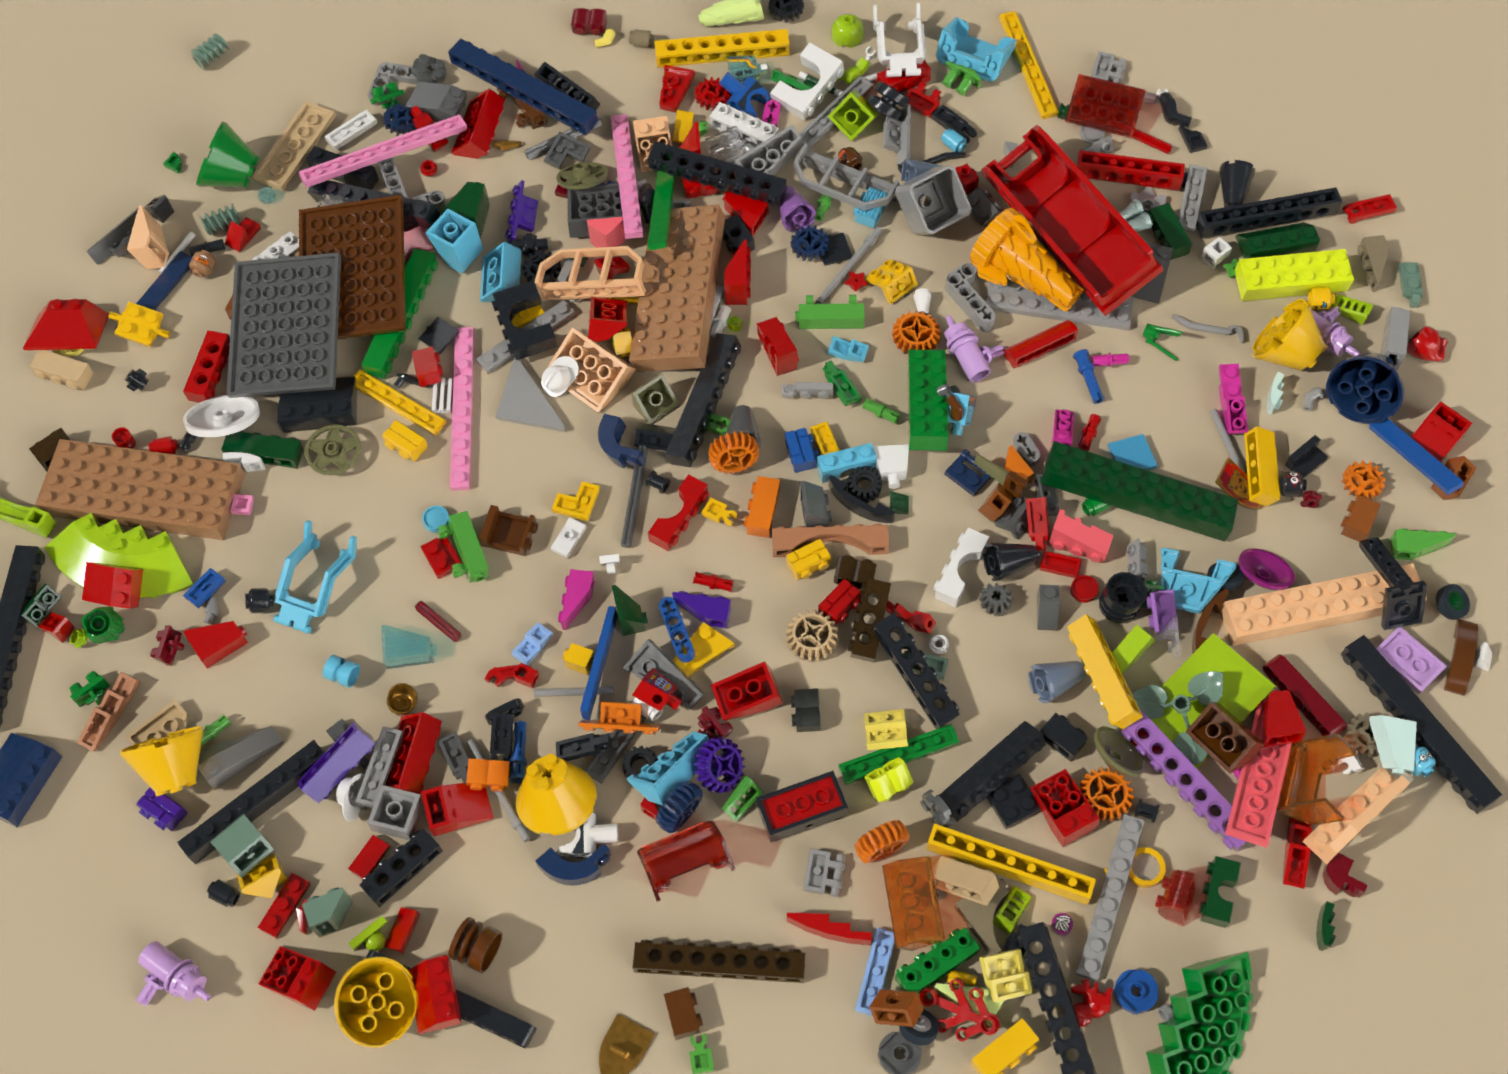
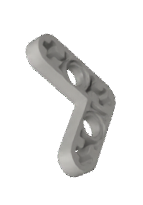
(385, 74)

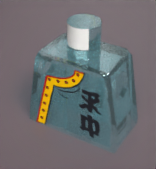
(746, 66)

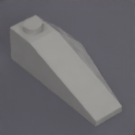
(230, 757)

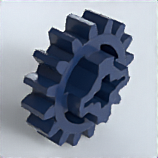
(401, 119)
(801, 246)

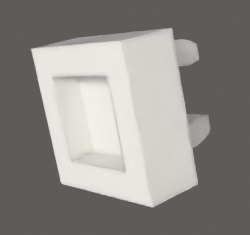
(610, 561)
(1354, 765)

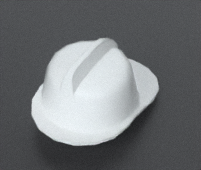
(559, 376)
(347, 794)

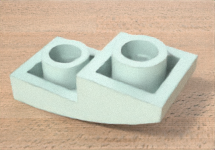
(1275, 393)

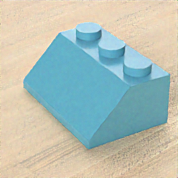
(500, 270)

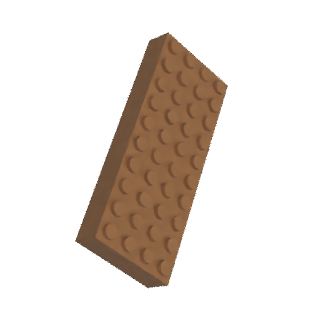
(680, 293)
(141, 489)

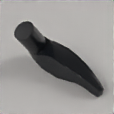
(407, 378)

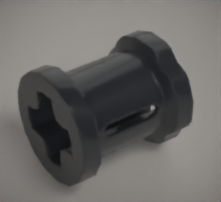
(658, 482)
(1146, 810)

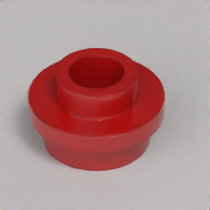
(428, 164)

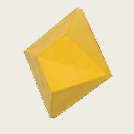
(263, 878)

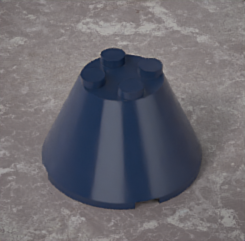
(1365, 388)

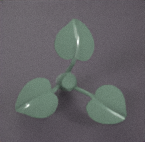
(1204, 686)

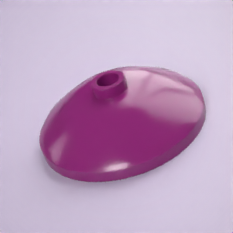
(1266, 569)

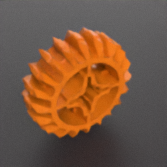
(927, 330)
(733, 452)
(1101, 786)
(881, 841)

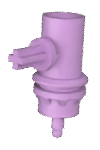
(1333, 334)
(963, 345)
(170, 973)

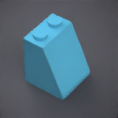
(455, 240)

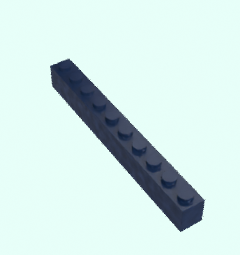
(523, 86)

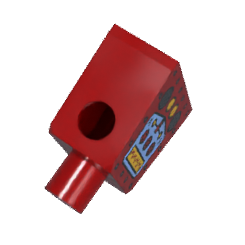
(657, 691)

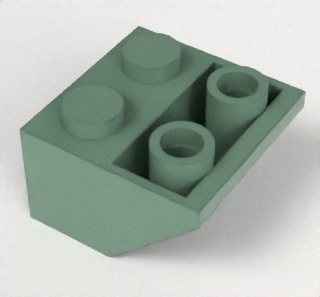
(242, 845)
(328, 911)

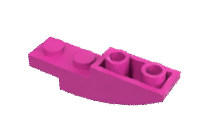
(1231, 399)

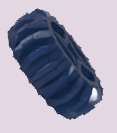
(679, 806)

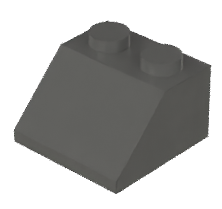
(814, 505)

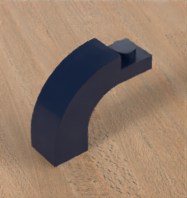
(609, 436)
(573, 872)

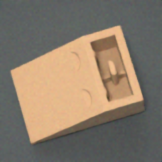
(646, 133)
(148, 241)

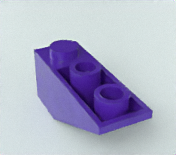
(707, 609)

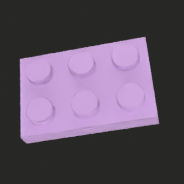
(1410, 659)

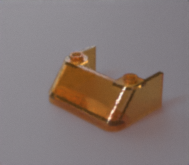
(1303, 775)

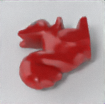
(1094, 1004)

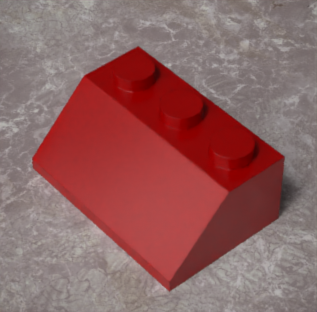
(606, 318)
(436, 995)

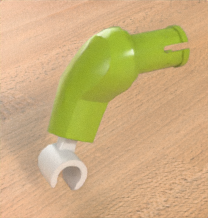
(860, 68)

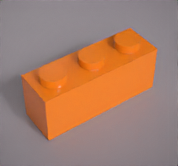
(762, 506)

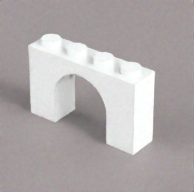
(804, 102)

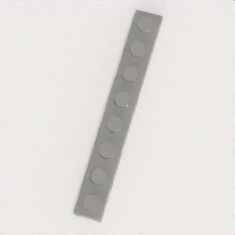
(1110, 898)

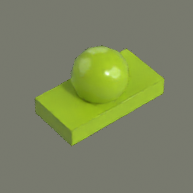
(371, 936)

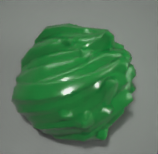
(103, 625)

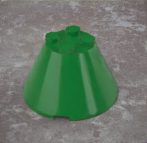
(228, 161)

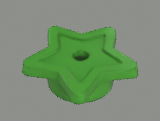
(1229, 267)

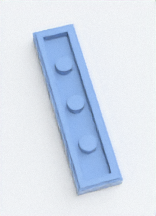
(876, 969)

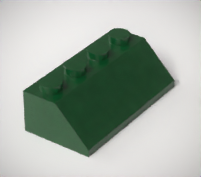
(1279, 241)

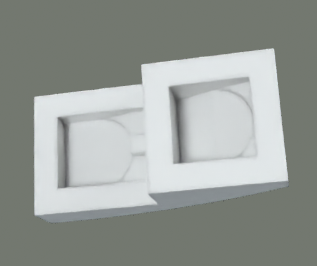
(249, 461)

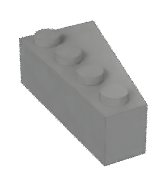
(773, 153)

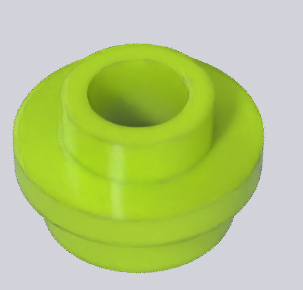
(78, 638)

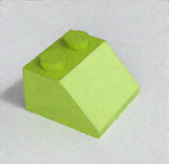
(853, 115)

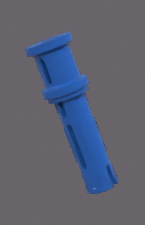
(1086, 369)
(518, 759)

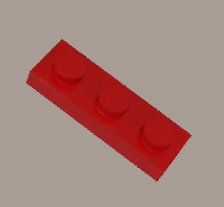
(284, 905)

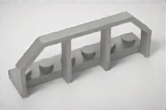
(844, 173)

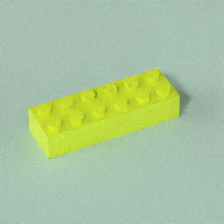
(1293, 274)

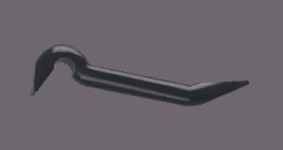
(947, 155)

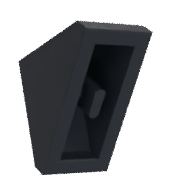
(160, 208)

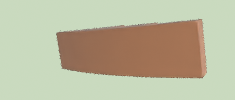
(108, 713)

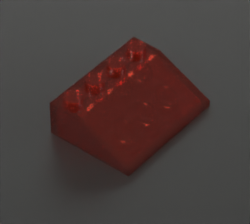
(1105, 105)

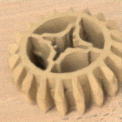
(800, 644)

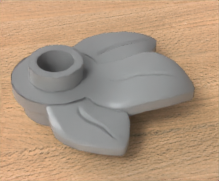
(1148, 199)

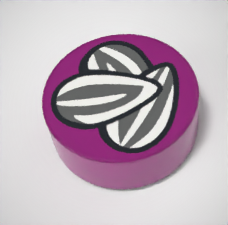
(1062, 924)

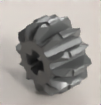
(997, 593)

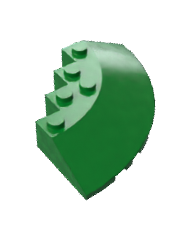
(1207, 1019)

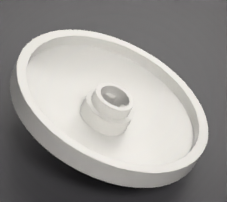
(221, 416)

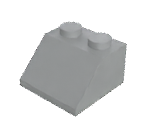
(395, 812)

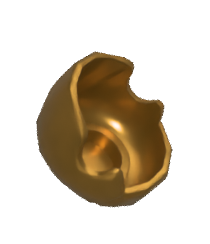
(401, 699)

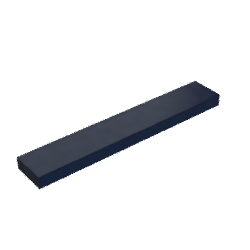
(165, 282)

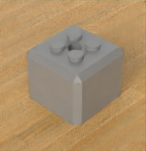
(945, 196)

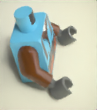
(960, 407)

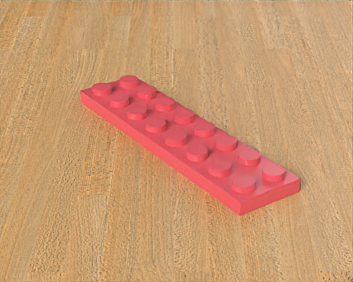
(1258, 790)

